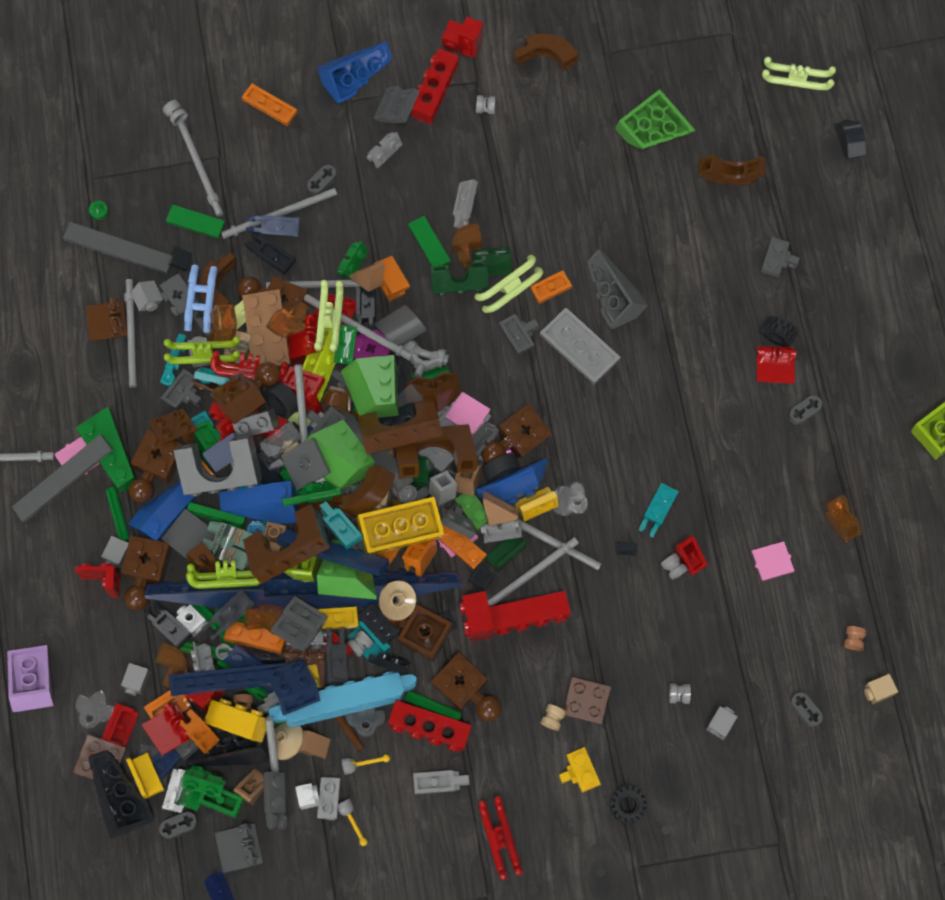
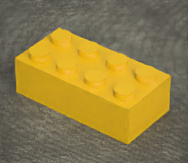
(400, 526)

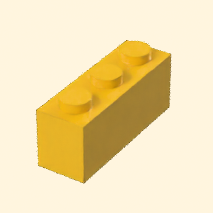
(236, 720)

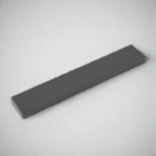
(117, 248)
(381, 458)
(62, 478)

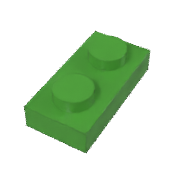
(473, 510)

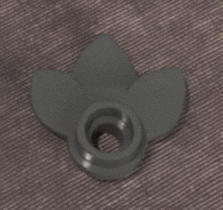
(366, 717)

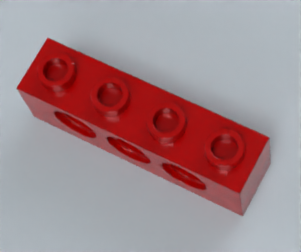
(441, 60)
(402, 711)

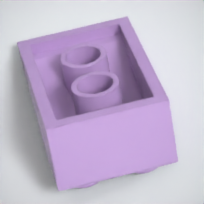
(29, 678)

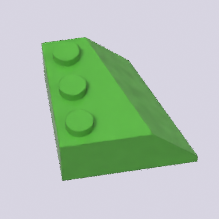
(653, 123)
(373, 385)
(343, 454)
(344, 581)

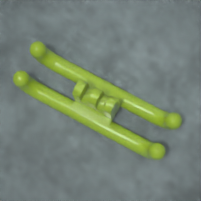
(201, 351)
(222, 578)

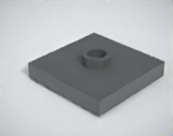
(306, 464)

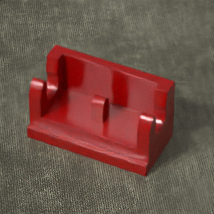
(120, 725)

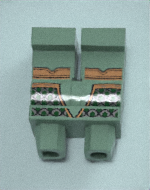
(224, 543)

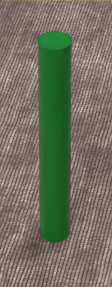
(311, 497)

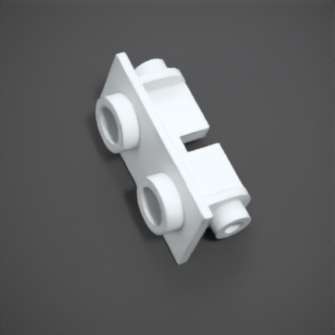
(174, 791)

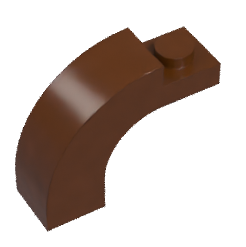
(547, 45)
(731, 173)
(224, 265)
(368, 495)

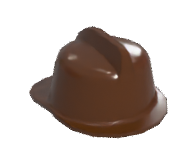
(339, 399)

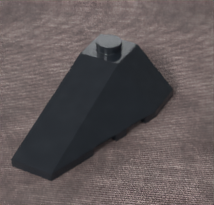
(231, 750)
(119, 800)

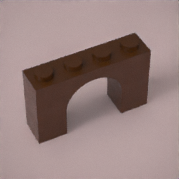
(420, 428)
(455, 439)
(308, 543)

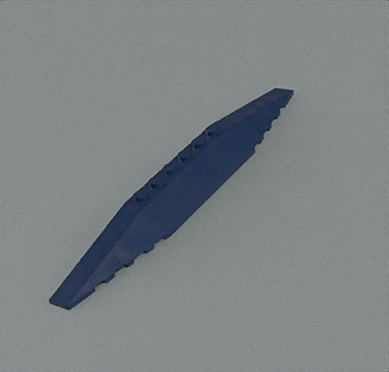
(283, 589)

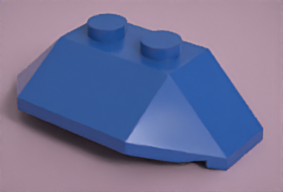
(516, 485)

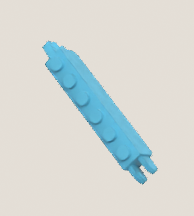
(349, 699)

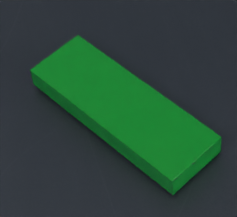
(195, 222)
(429, 242)
(216, 515)

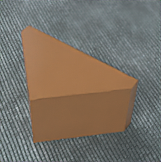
(370, 276)
(498, 510)
(315, 745)
(251, 787)

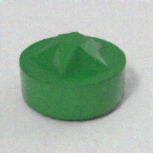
(98, 210)

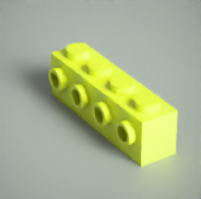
(321, 362)

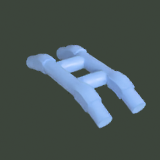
(207, 307)

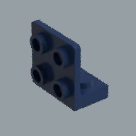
(293, 686)

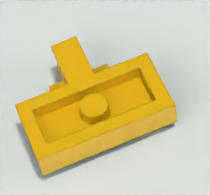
(580, 771)

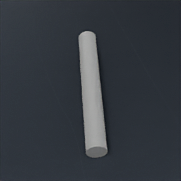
(272, 744)

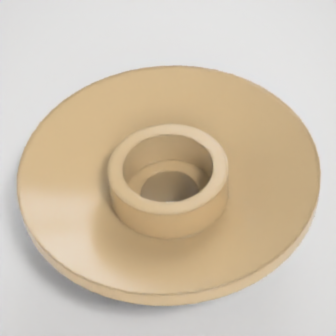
(405, 600)
(288, 740)

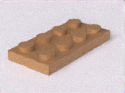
(263, 342)

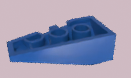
(349, 73)
(261, 502)
(160, 513)

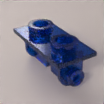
(218, 887)

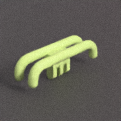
(798, 75)
(510, 285)
(329, 316)

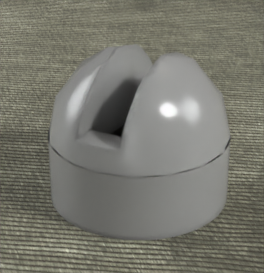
(221, 655)

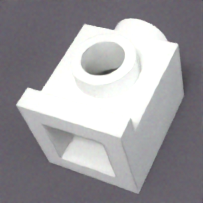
(194, 625)
(307, 796)

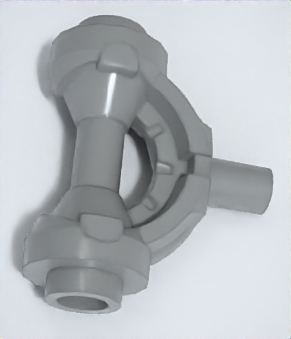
(437, 358)

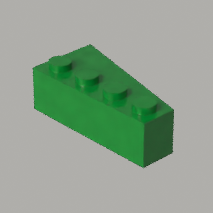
(115, 463)

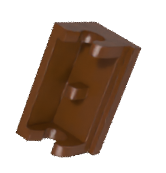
(201, 558)

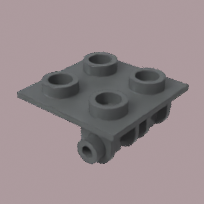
(239, 847)

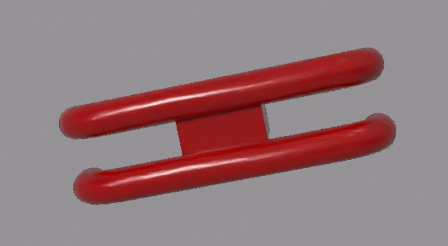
(246, 367)
(500, 838)

